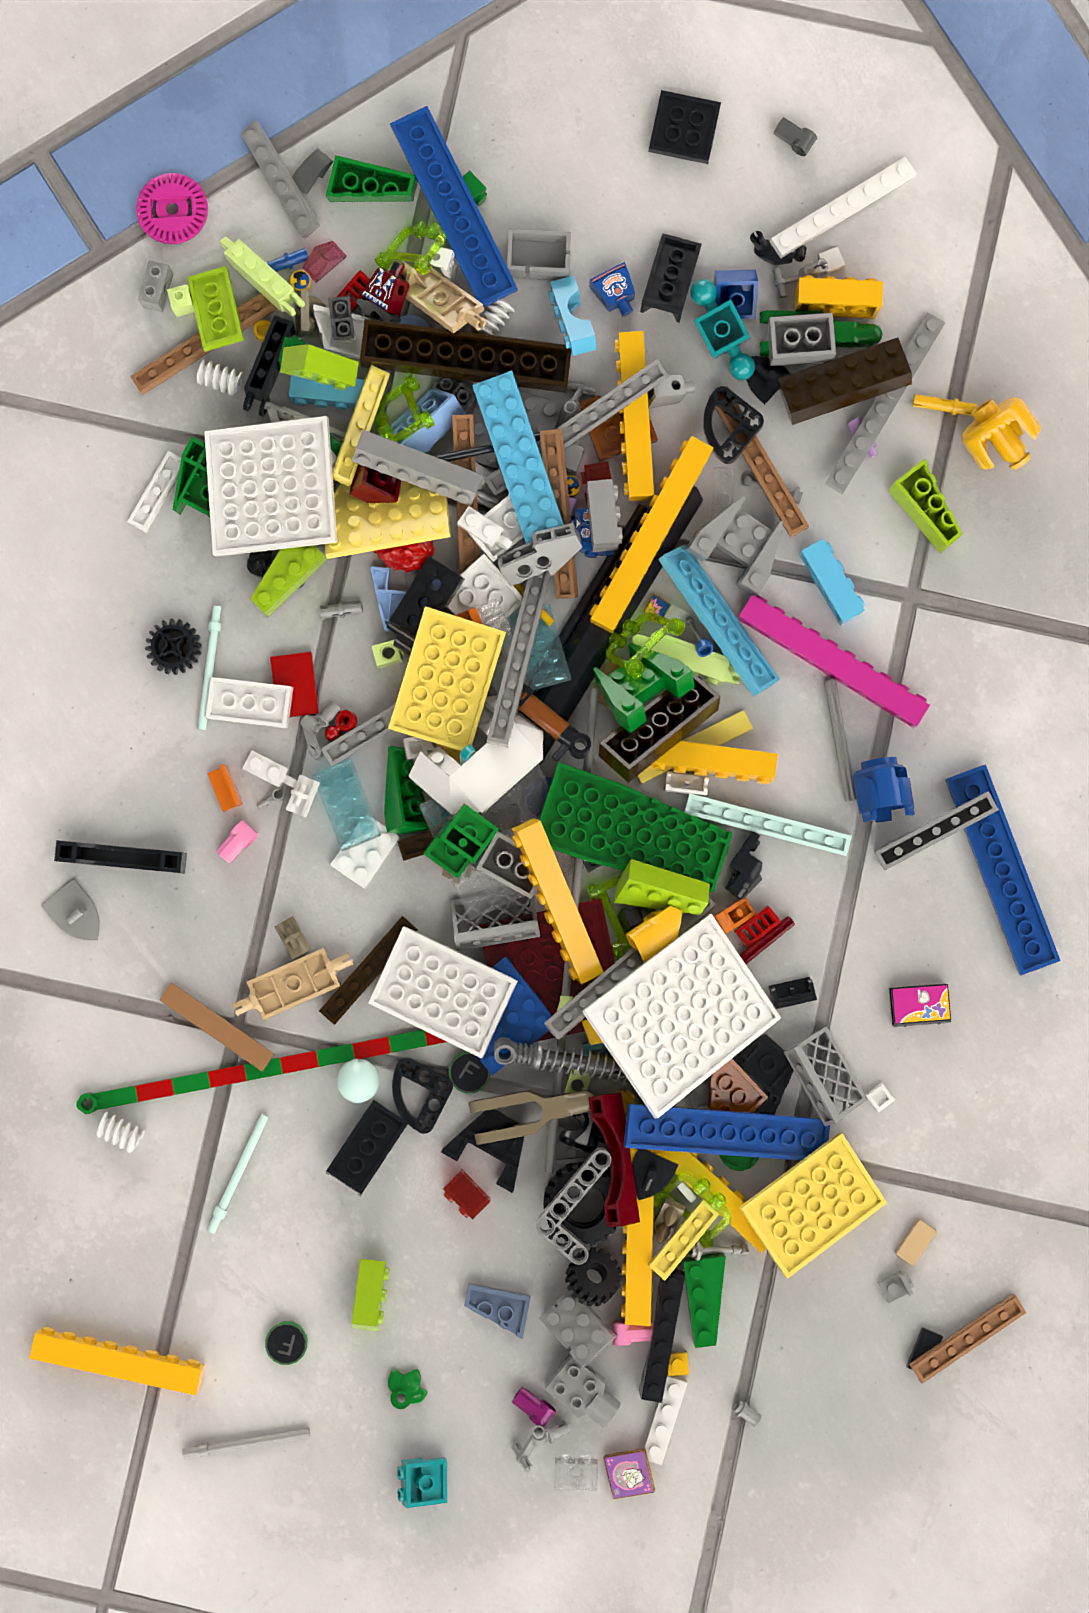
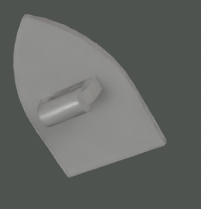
(74, 912)

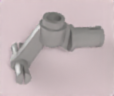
(809, 269)
(572, 405)
(312, 725)
(538, 1438)

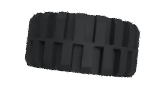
(587, 1232)

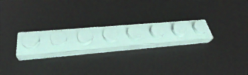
(767, 824)

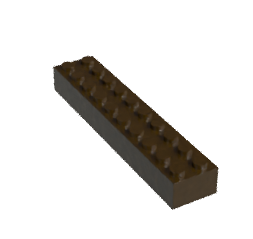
(464, 355)

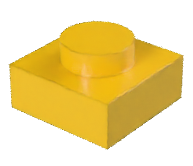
(678, 1364)

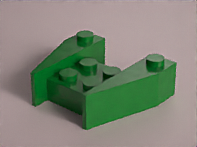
(192, 479)
(627, 694)

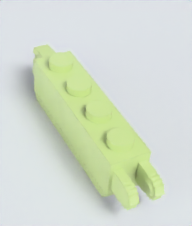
(261, 276)
(713, 668)

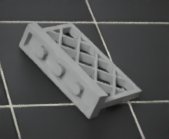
(492, 934)
(814, 1083)

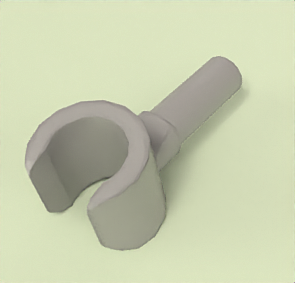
(270, 799)

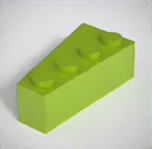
(926, 506)
(285, 576)
(659, 888)

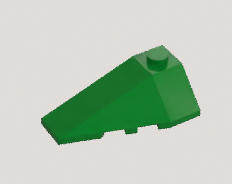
(402, 795)

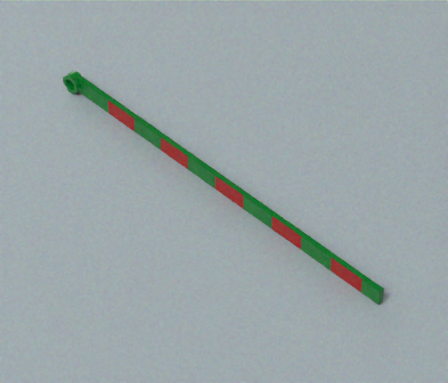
(249, 1072)

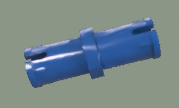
(288, 260)

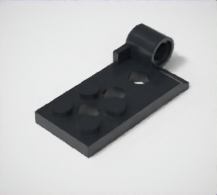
(417, 591)

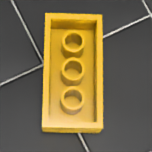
(841, 297)

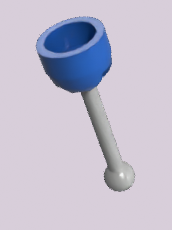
(701, 643)

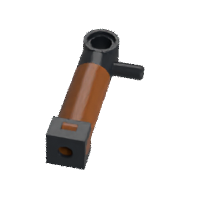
(553, 725)

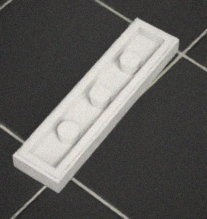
(156, 492)

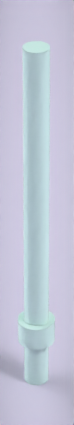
(214, 627)
(220, 1210)

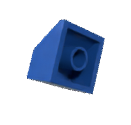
(740, 287)

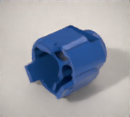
(882, 788)

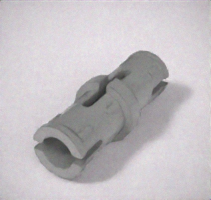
(341, 609)

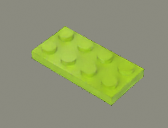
(215, 308)

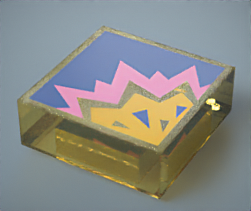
(657, 606)

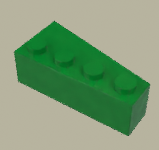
(367, 182)
(704, 1296)

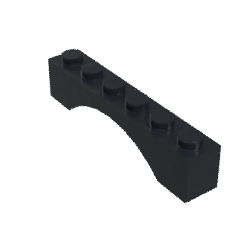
(120, 856)
(661, 1343)

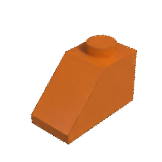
(734, 915)

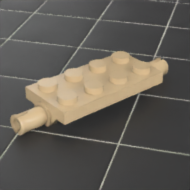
(443, 299)
(293, 984)

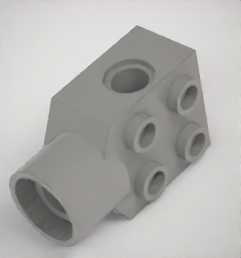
(582, 1391)

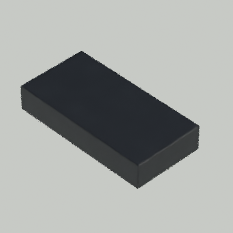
(926, 1340)

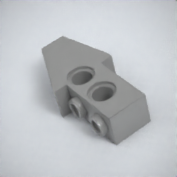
(547, 551)

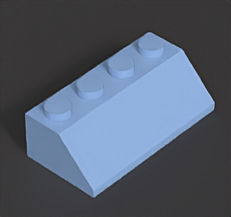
(441, 408)

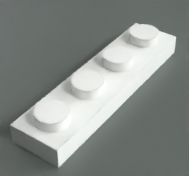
(664, 1419)

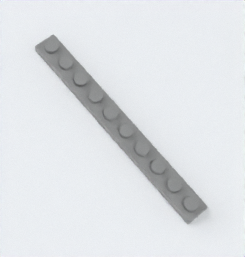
(882, 408)
(598, 412)
(518, 660)
(369, 731)
(572, 1012)

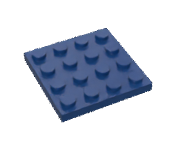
(522, 1017)

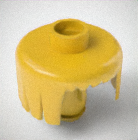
(1002, 427)

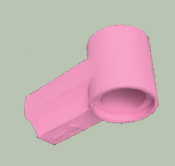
(240, 838)
(630, 1333)

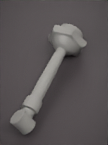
(796, 494)
(698, 1250)

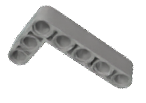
(570, 1202)

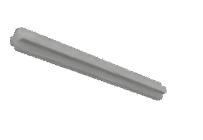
(840, 740)

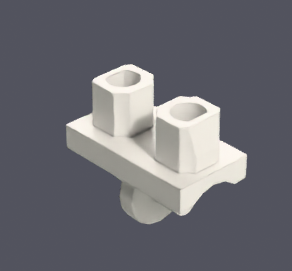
(302, 796)

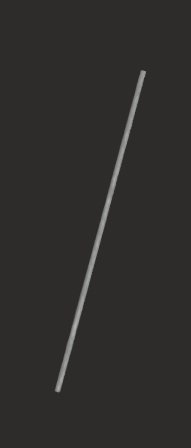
(575, 892)

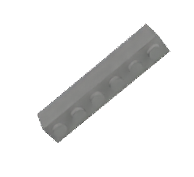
(416, 467)
(936, 830)

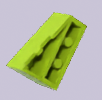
(319, 366)
(370, 1295)

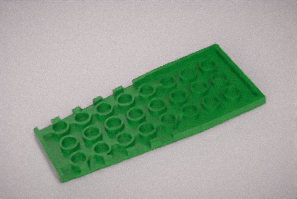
(615, 824)

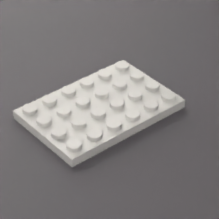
(443, 992)

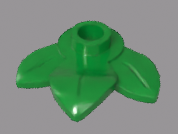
(406, 1385)

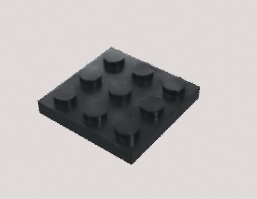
(684, 127)

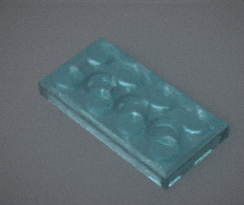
(547, 659)
(347, 805)

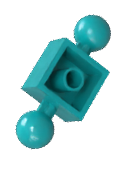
(722, 329)

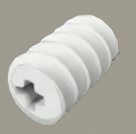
(493, 316)
(219, 379)
(119, 1133)

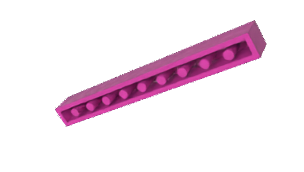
(833, 661)

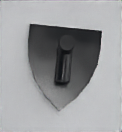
(765, 378)
(651, 1173)

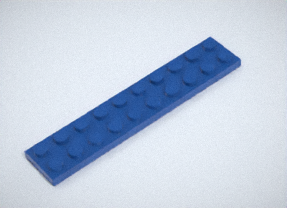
(453, 206)
(1005, 876)
(724, 1132)

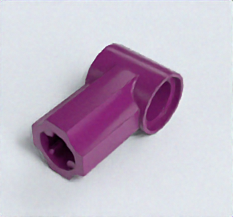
(537, 1410)

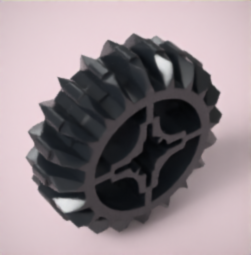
(180, 641)

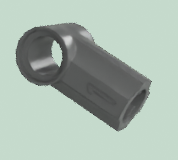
(799, 139)

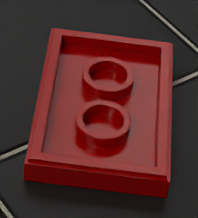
(298, 672)

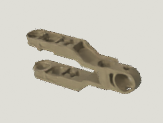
(552, 1107)

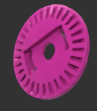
(167, 190)

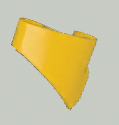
(655, 932)

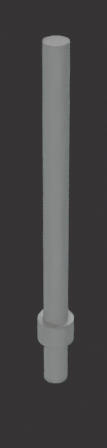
(205, 1449)

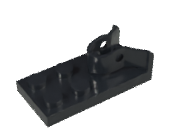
(671, 275)
(367, 1147)

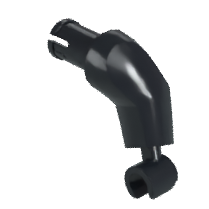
(766, 252)

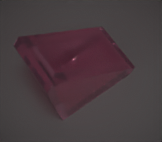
(323, 260)

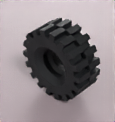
(584, 1287)

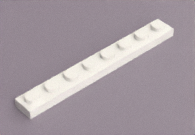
(842, 207)

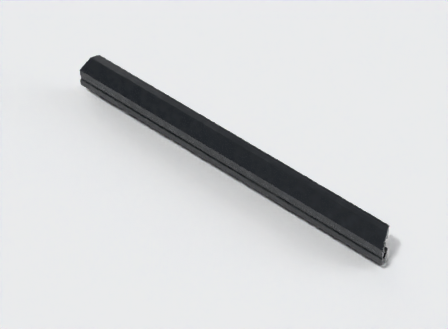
(589, 642)

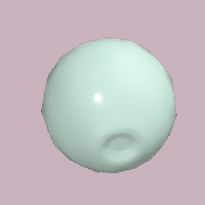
(358, 1080)

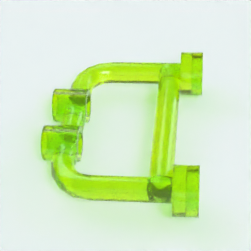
(421, 262)
(421, 420)
(633, 665)
(600, 892)
(700, 1187)

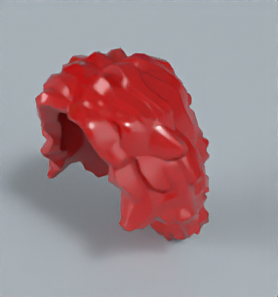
(407, 557)

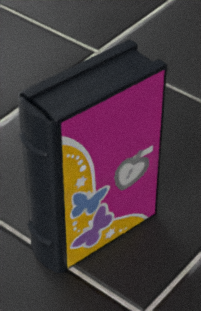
(920, 1005)

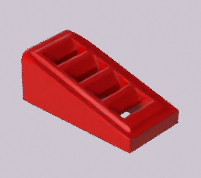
(354, 282)
(759, 915)

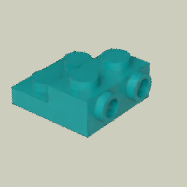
(422, 1482)

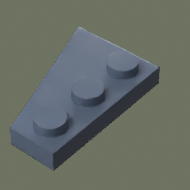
(500, 1306)

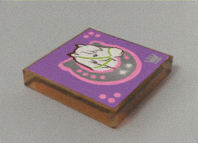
(629, 1473)

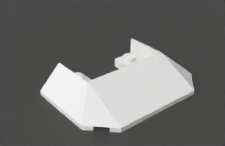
(485, 774)

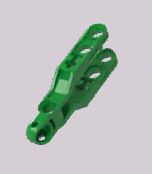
(846, 333)

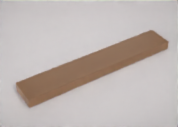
(216, 1026)
(967, 1338)

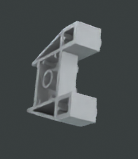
(741, 539)

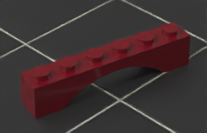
(621, 1201)

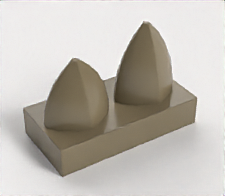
(303, 321)
(667, 1219)

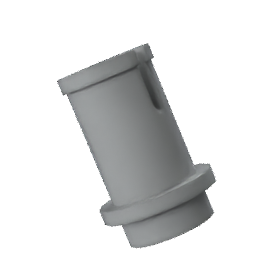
(748, 1414)

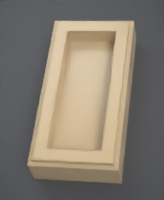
(915, 1242)

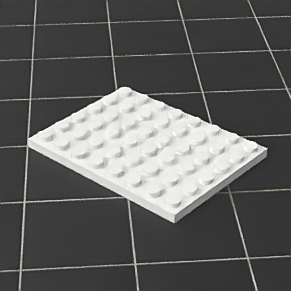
(681, 1015)

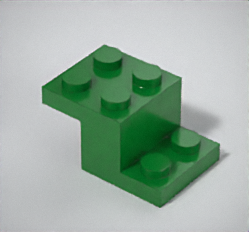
(461, 841)

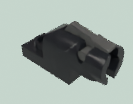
(746, 867)

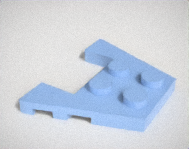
(389, 599)

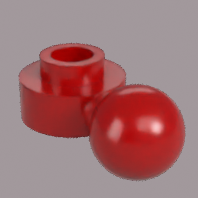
(334, 732)

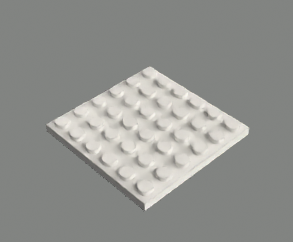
(270, 486)

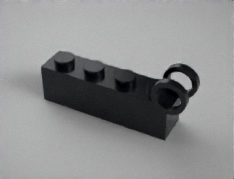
(266, 366)

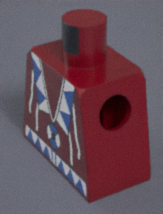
(388, 288)

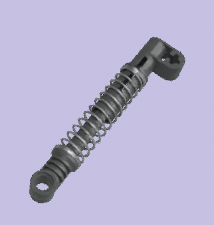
(535, 1056)

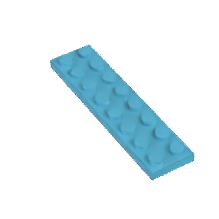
(518, 454)
(719, 620)

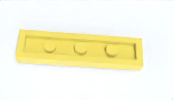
(683, 1239)

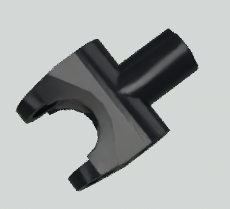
(585, 1138)

